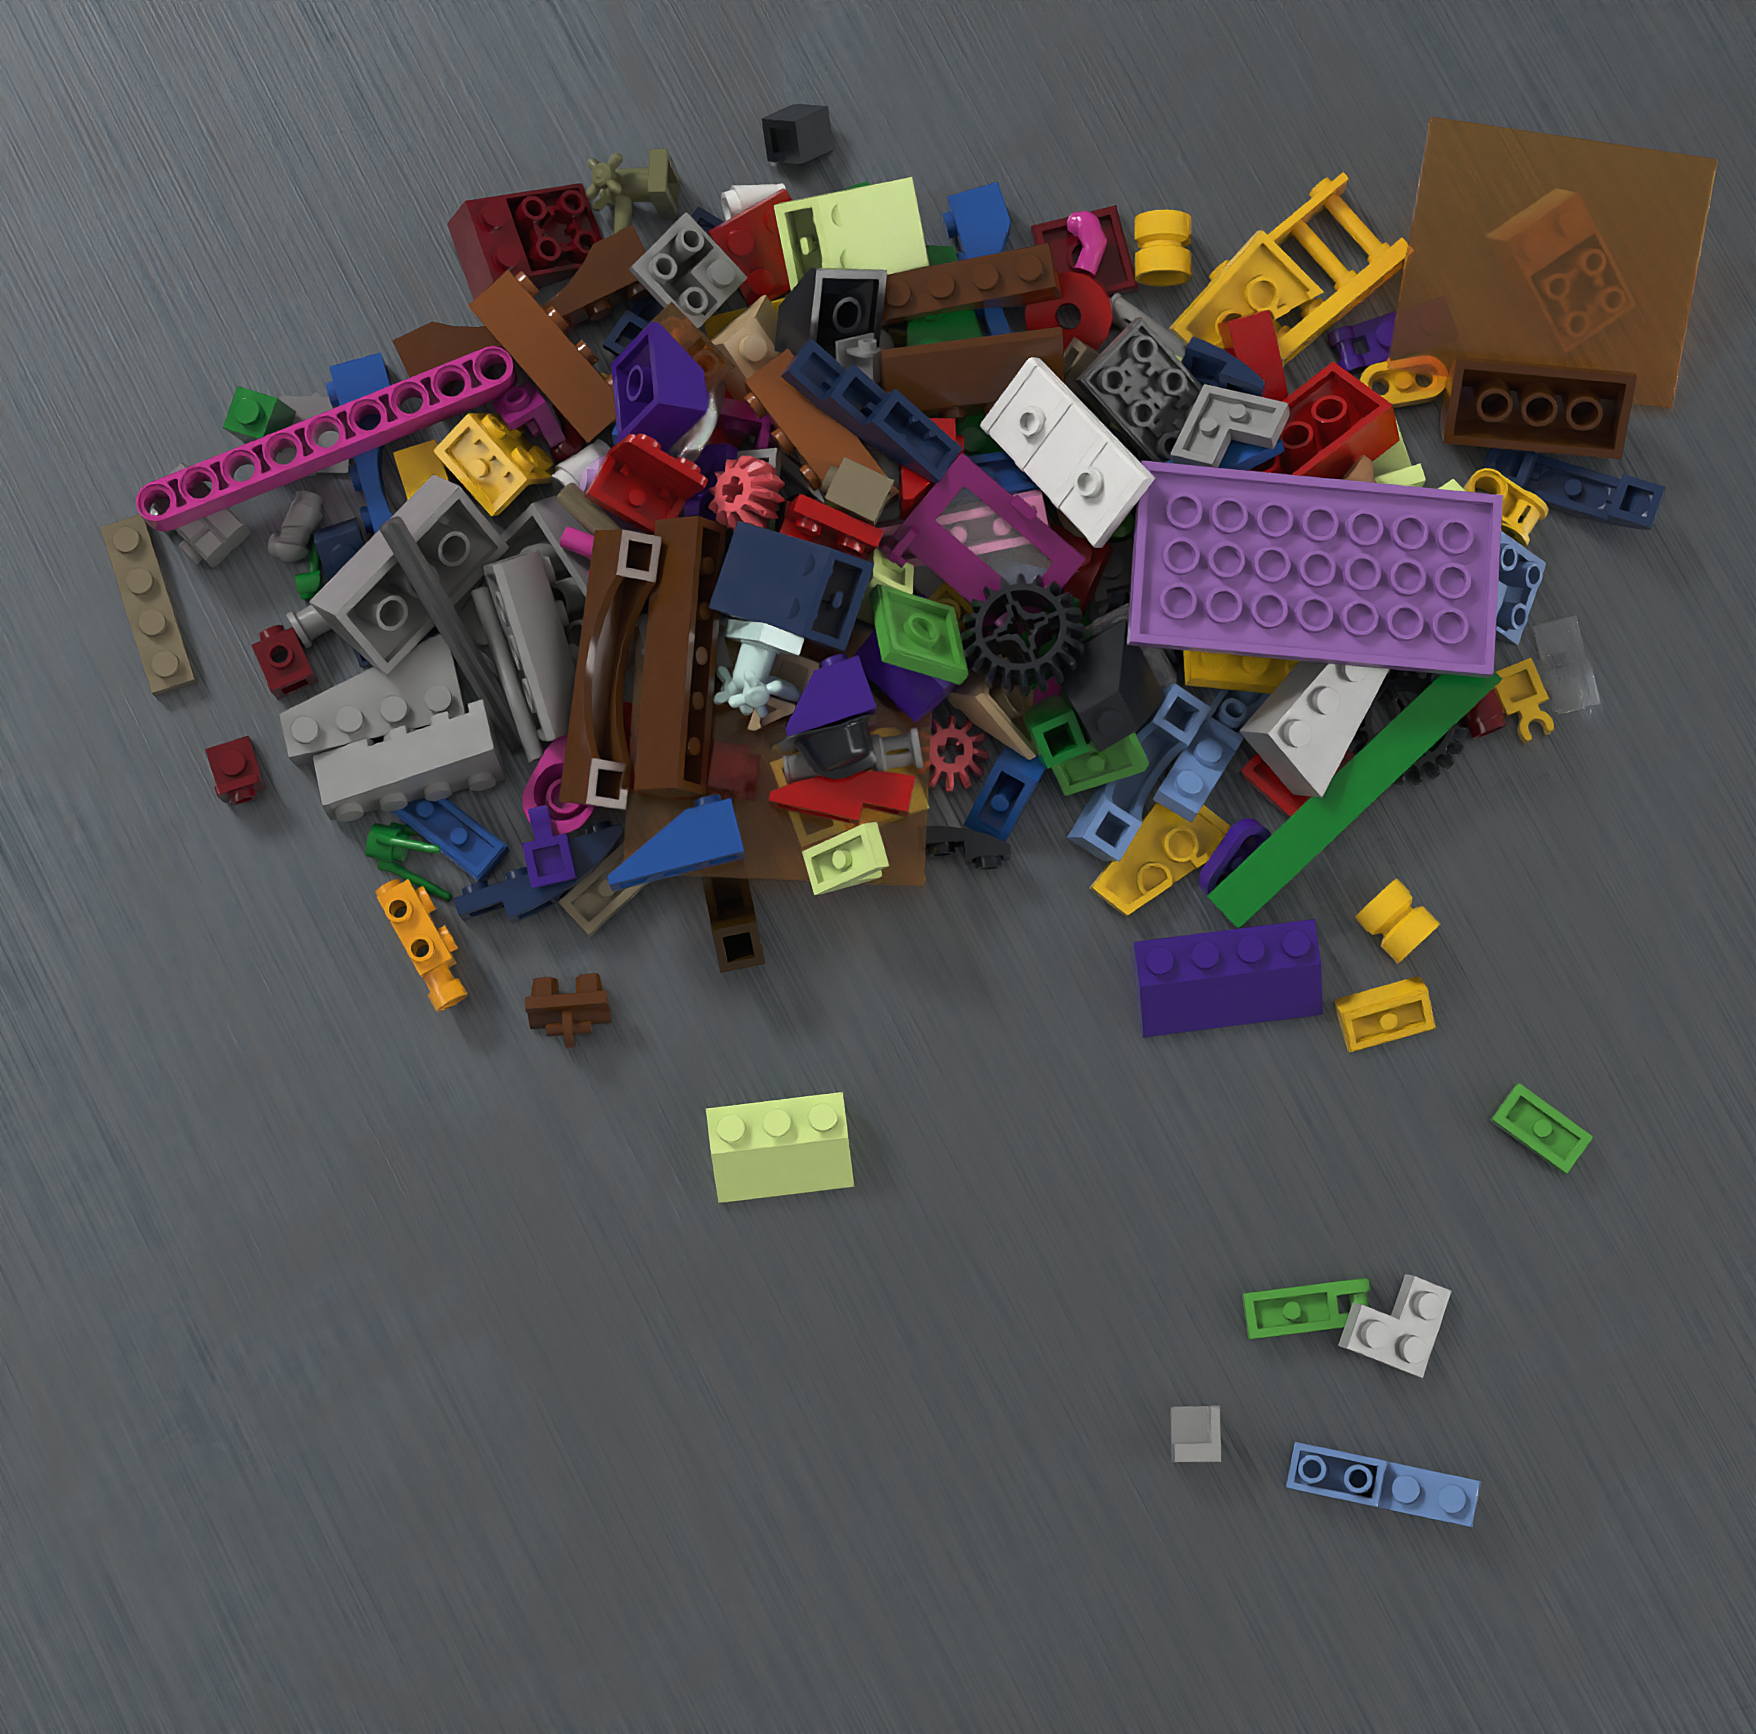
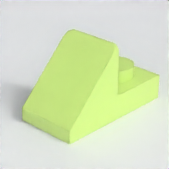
(846, 859)

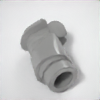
(297, 527)

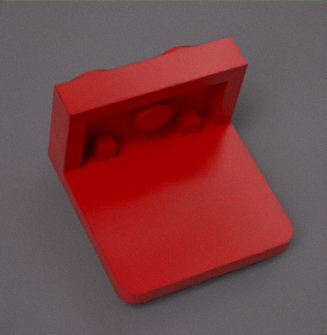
(644, 482)

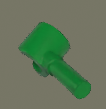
(311, 582)

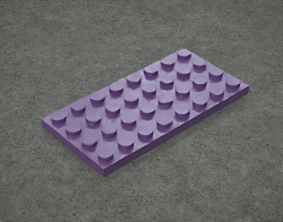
(1316, 570)

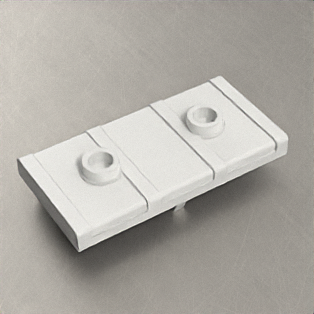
(1067, 451)

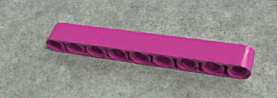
(305, 435)

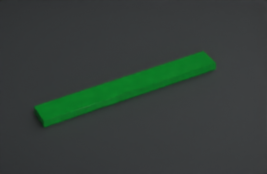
(1348, 795)

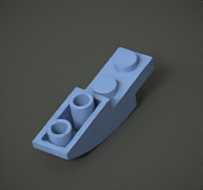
(1208, 753)
(1383, 1484)

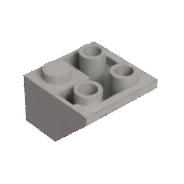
(688, 271)

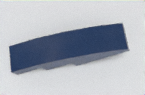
(870, 413)

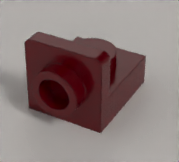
(236, 771)

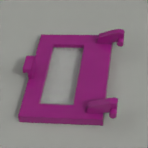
(977, 532)

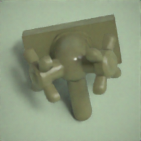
(621, 187)

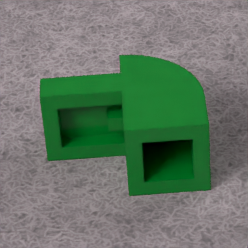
(1054, 731)

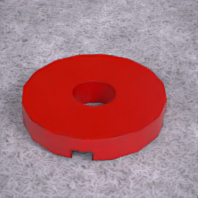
(1090, 299)

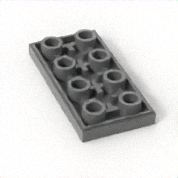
(1142, 390)

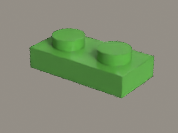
(1102, 767)
(1541, 1128)

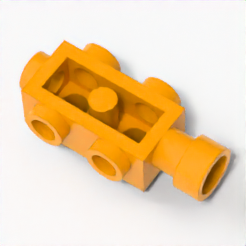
(419, 931)

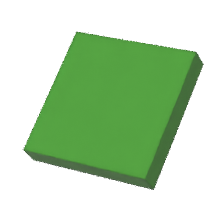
(918, 634)

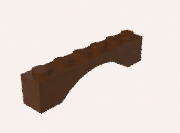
(980, 282)
(589, 294)
(596, 748)

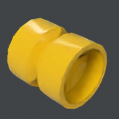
(1163, 253)
(1397, 921)

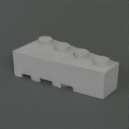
(374, 703)
(1312, 721)
(411, 765)

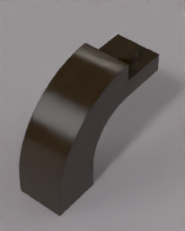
(733, 923)

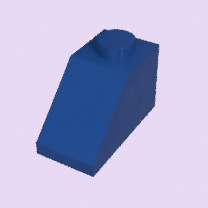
(1005, 794)

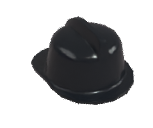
(834, 750)

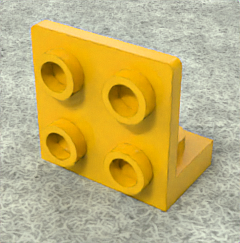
(493, 460)

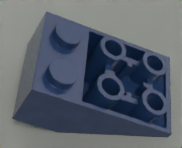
(791, 585)

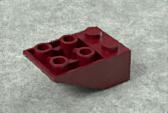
(527, 231)

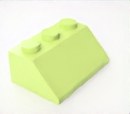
(780, 1147)

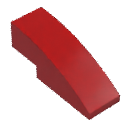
(1256, 345)
(846, 797)

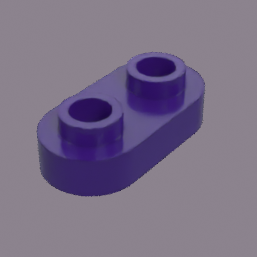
(1234, 848)

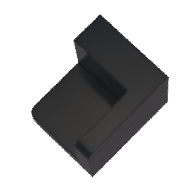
(797, 133)

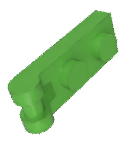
(1301, 1308)

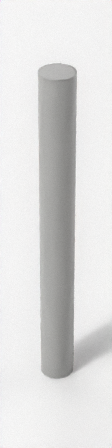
(508, 674)

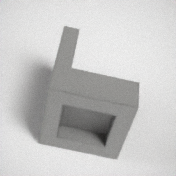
(1195, 1434)

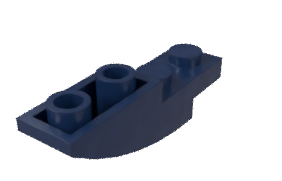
(516, 892)

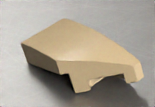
(795, 670)

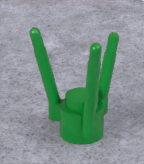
(392, 844)

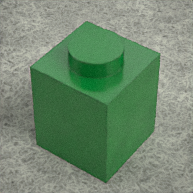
(256, 415)

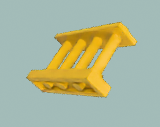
(1350, 287)

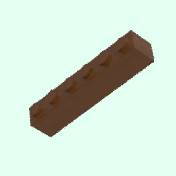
(680, 660)

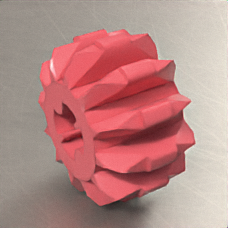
(746, 493)
(963, 763)

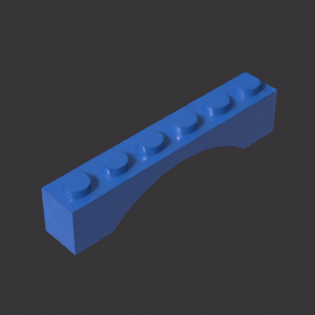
(980, 228)
(351, 382)

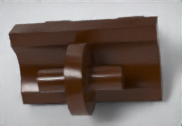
(569, 1012)

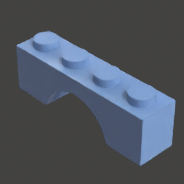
(1117, 807)

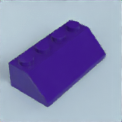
(1228, 978)

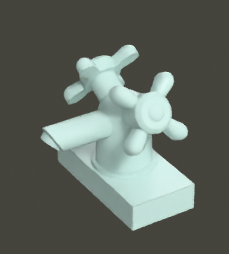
(751, 675)

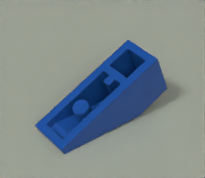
(689, 843)

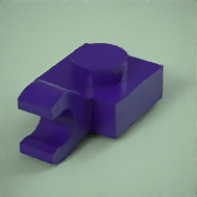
(711, 460)
(548, 856)

